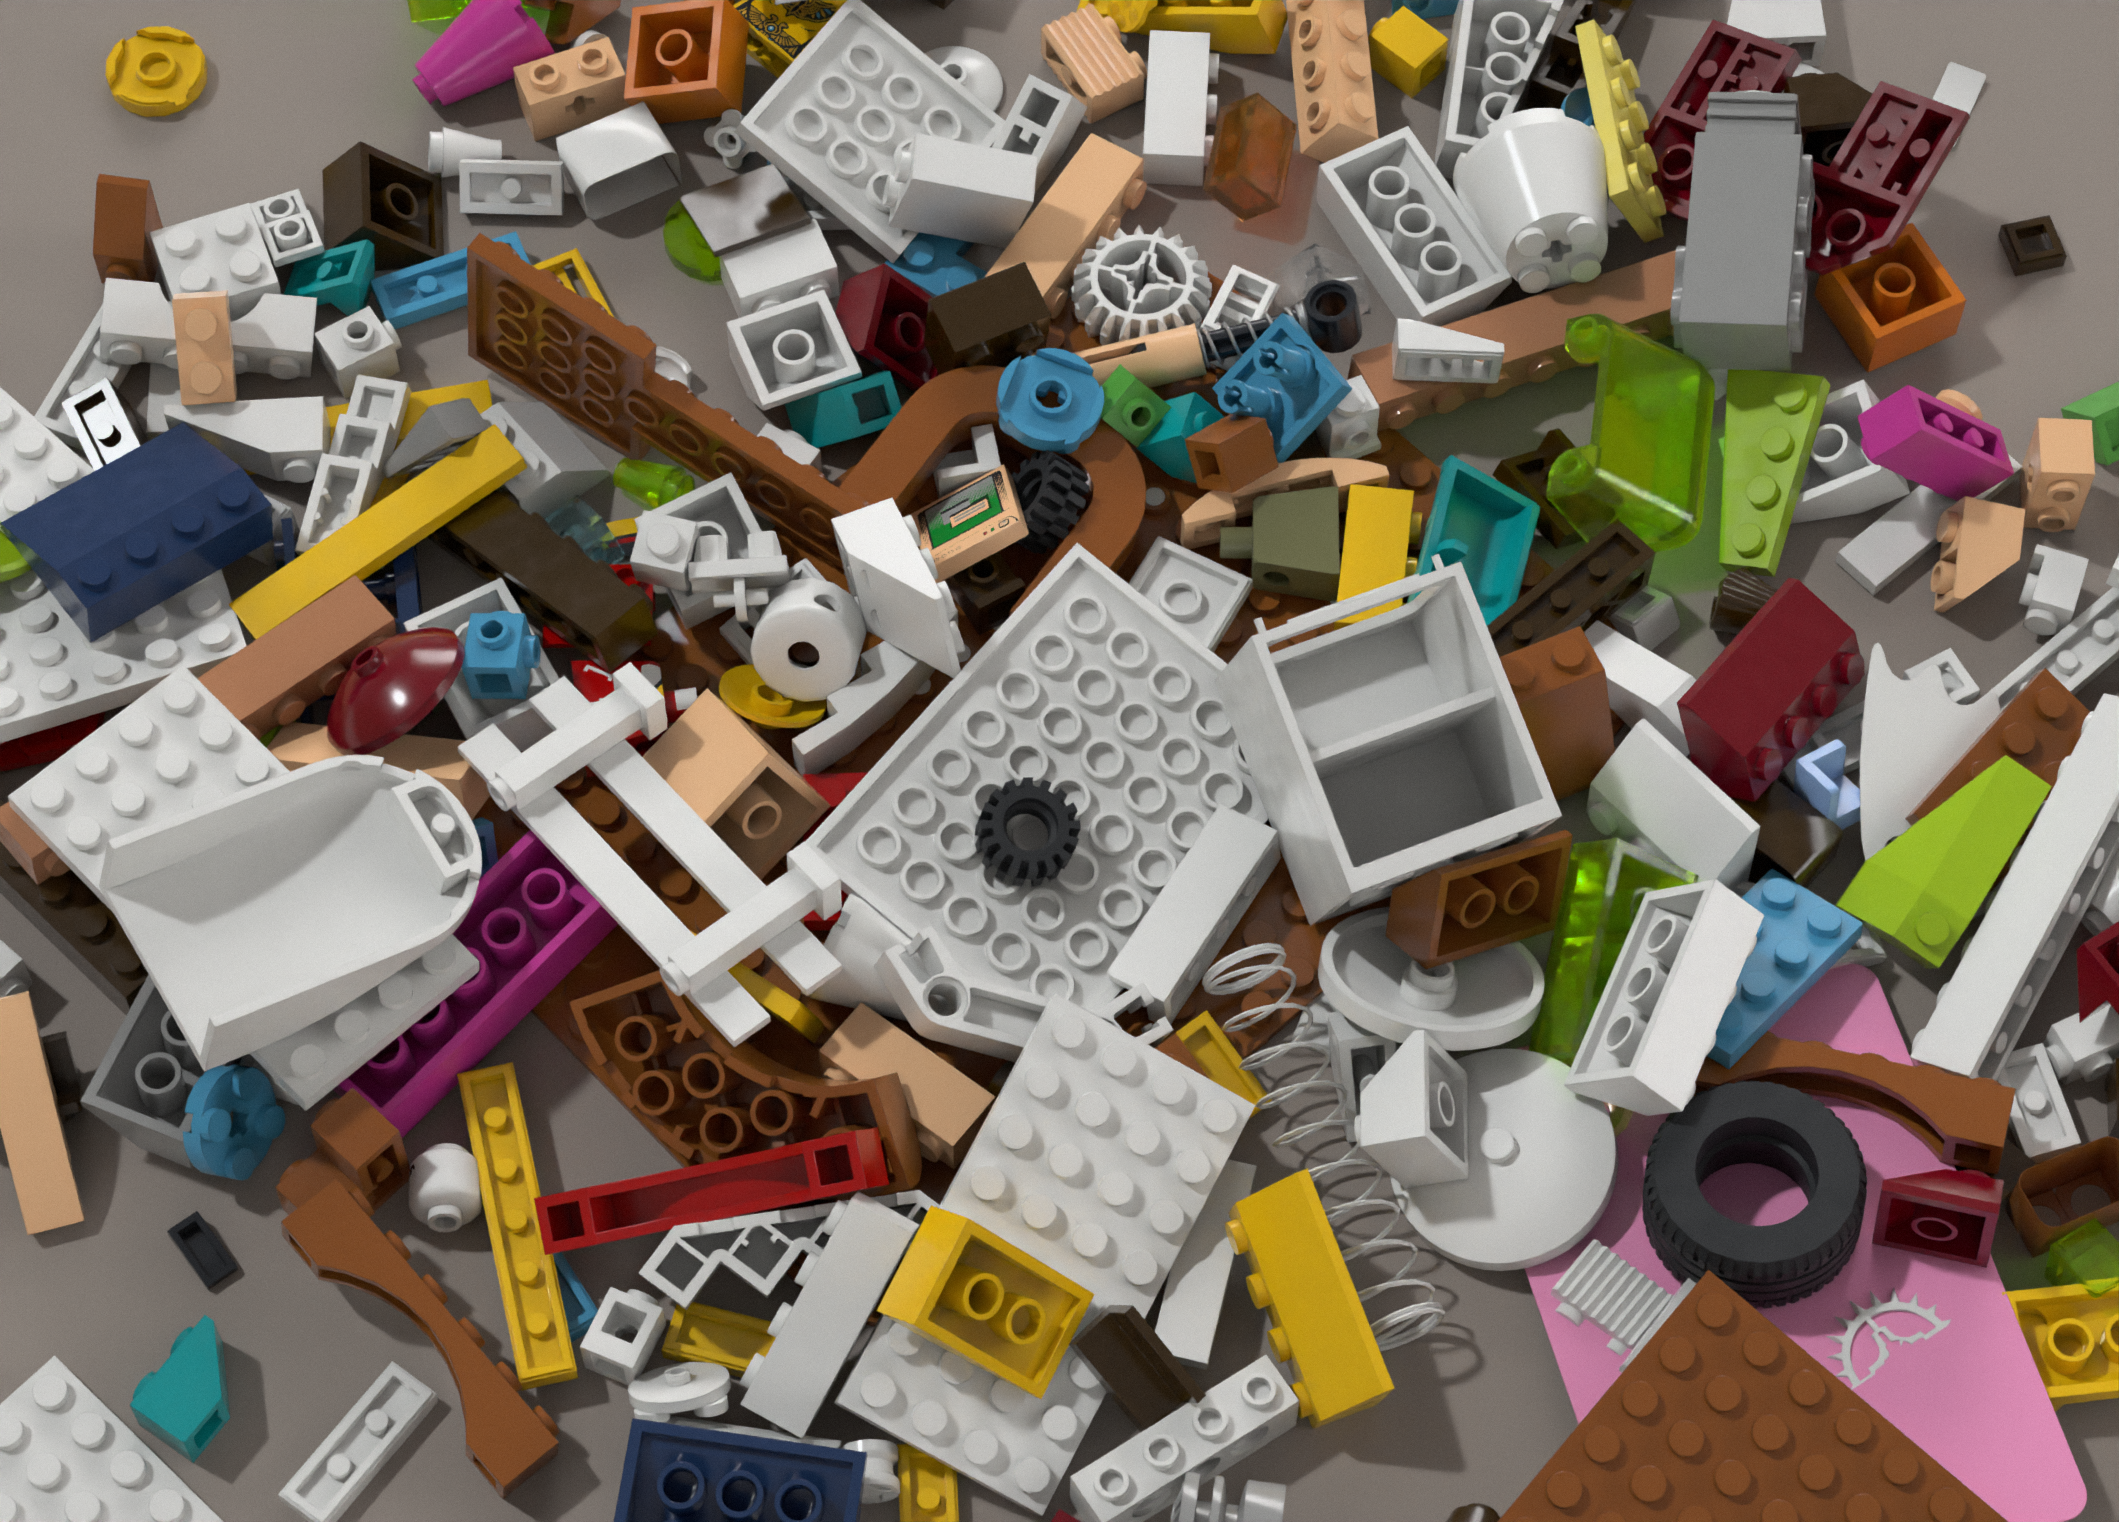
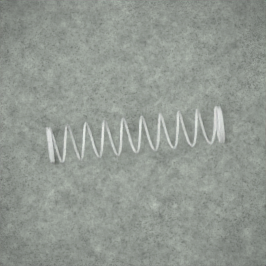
(1410, 1313)

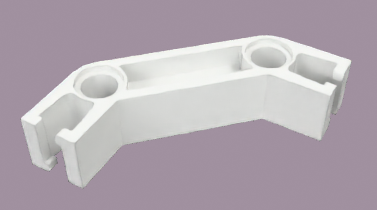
(984, 1013)

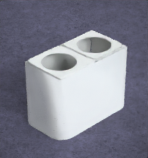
(618, 161)

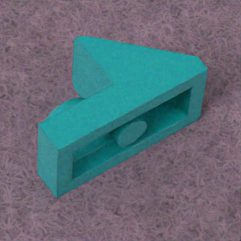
(336, 277)

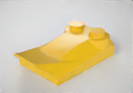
(2071, 1340)

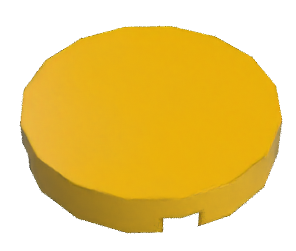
(156, 71)

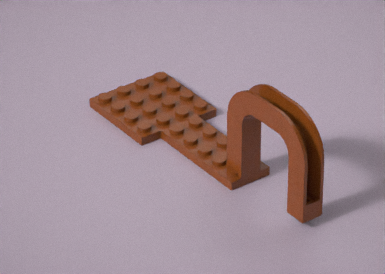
(606, 382)

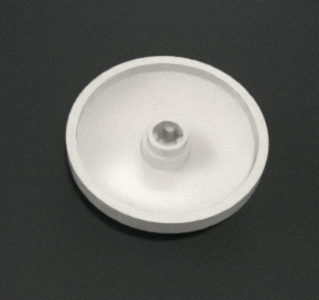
(1458, 1003)
(1536, 1167)

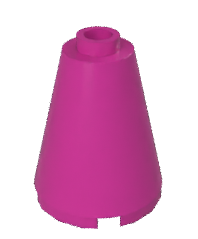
(479, 51)

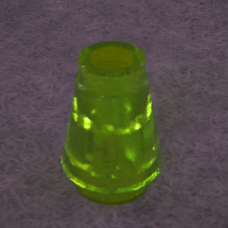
(652, 482)

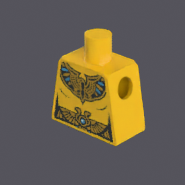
(783, 30)

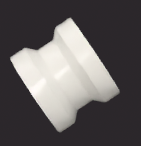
(879, 1482)

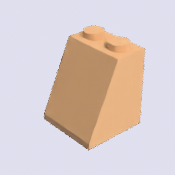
(736, 783)

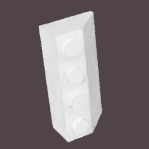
(1410, 231)
(1666, 998)

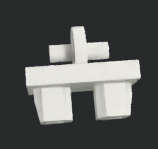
(742, 580)

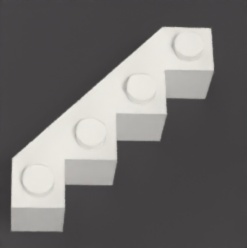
(753, 1246)

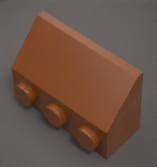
(1480, 901)

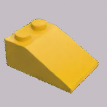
(985, 1301)

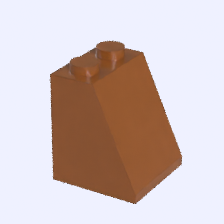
(1564, 708)

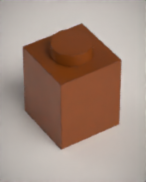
(1232, 453)

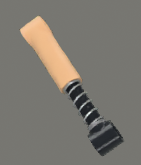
(1327, 315)

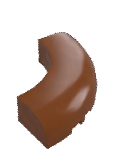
(730, 1099)

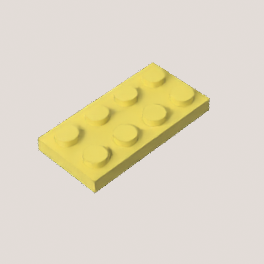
(1620, 128)

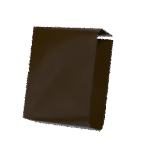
(1791, 836)

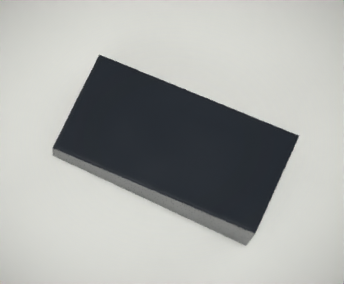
(202, 1250)

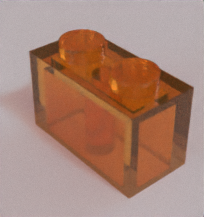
(1250, 157)

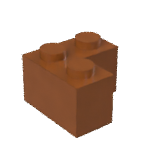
(355, 1148)

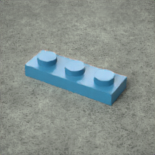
(429, 286)

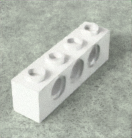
(1197, 1438)

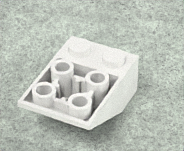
(898, 584)

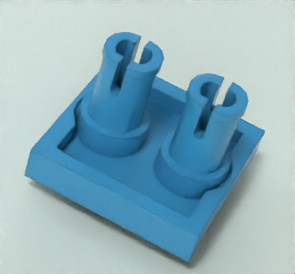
(1285, 382)

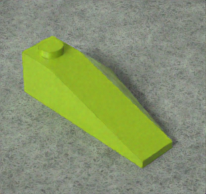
(1938, 871)

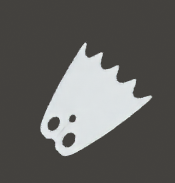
(1908, 745)

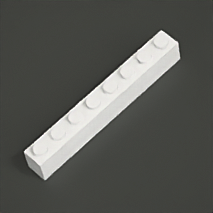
(2033, 911)

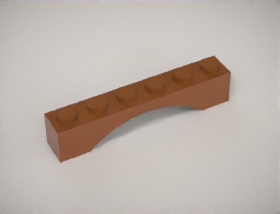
(1952, 1115)
(347, 1248)

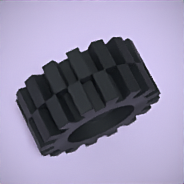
(1049, 498)
(1035, 801)

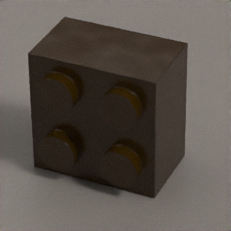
(987, 321)

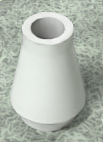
(452, 146)

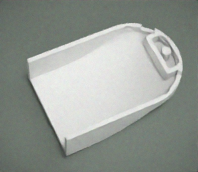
(291, 897)

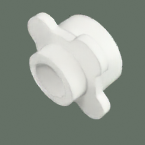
(718, 137)

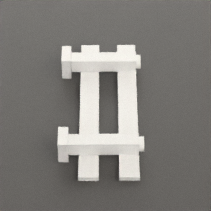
(756, 912)

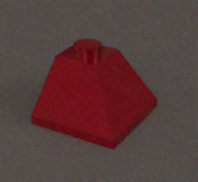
(887, 323)
(1940, 1214)

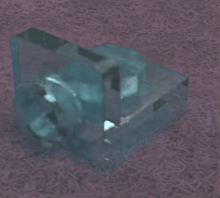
(587, 529)

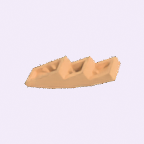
(33, 1123)

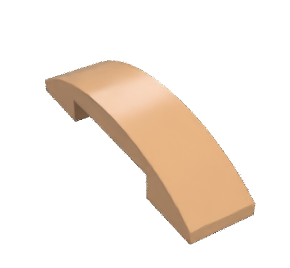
(1203, 519)

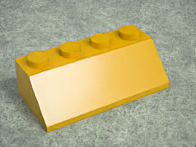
(1308, 1300)

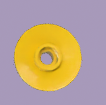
(751, 698)

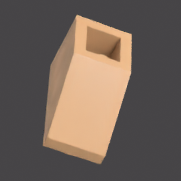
(1976, 546)

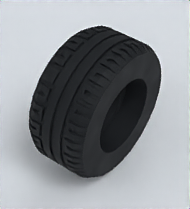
(1768, 1128)

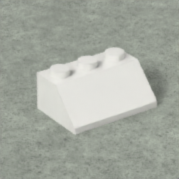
(512, 716)
(1672, 809)

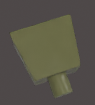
(1290, 543)

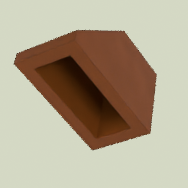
(122, 228)

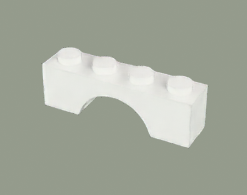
(268, 340)

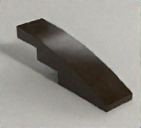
(1563, 66)

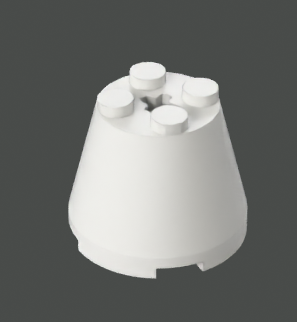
(1539, 197)

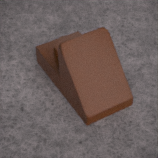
(572, 17)

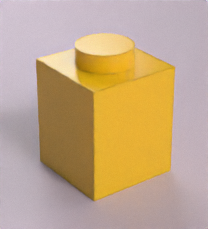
(1407, 51)

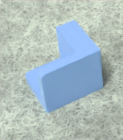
(1824, 786)

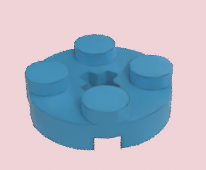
(1046, 428)
(226, 1146)

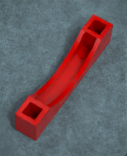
(712, 1191)

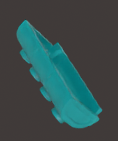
(1485, 530)

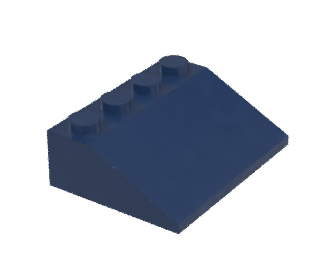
(141, 529)
(735, 1477)

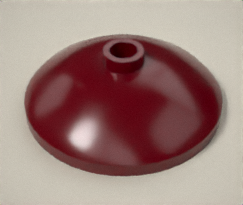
(393, 688)

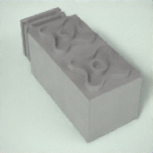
(1747, 236)

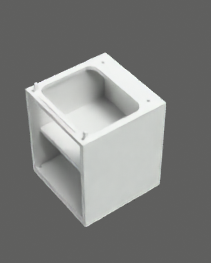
(1385, 742)

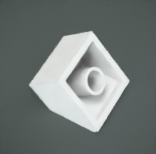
(791, 351)
(554, 456)
(1417, 1115)

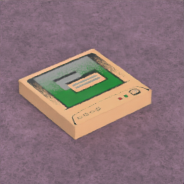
(971, 522)

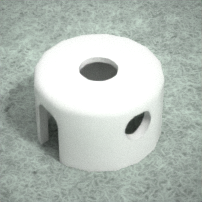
(797, 617)

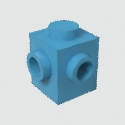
(499, 655)

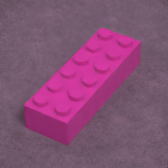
(528, 934)

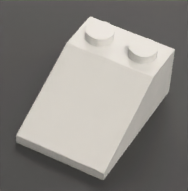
(1838, 472)

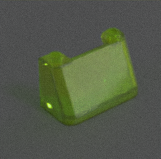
(1645, 438)

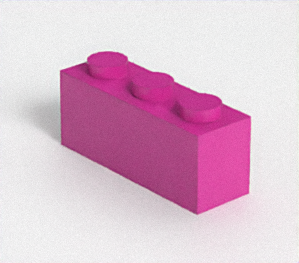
(1934, 444)

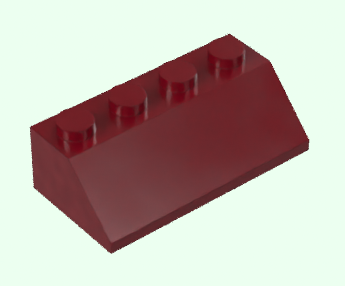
(1769, 691)

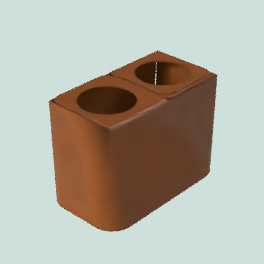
(2087, 1165)

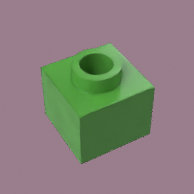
(1131, 406)

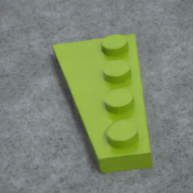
(1766, 455)

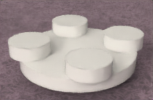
(680, 1389)

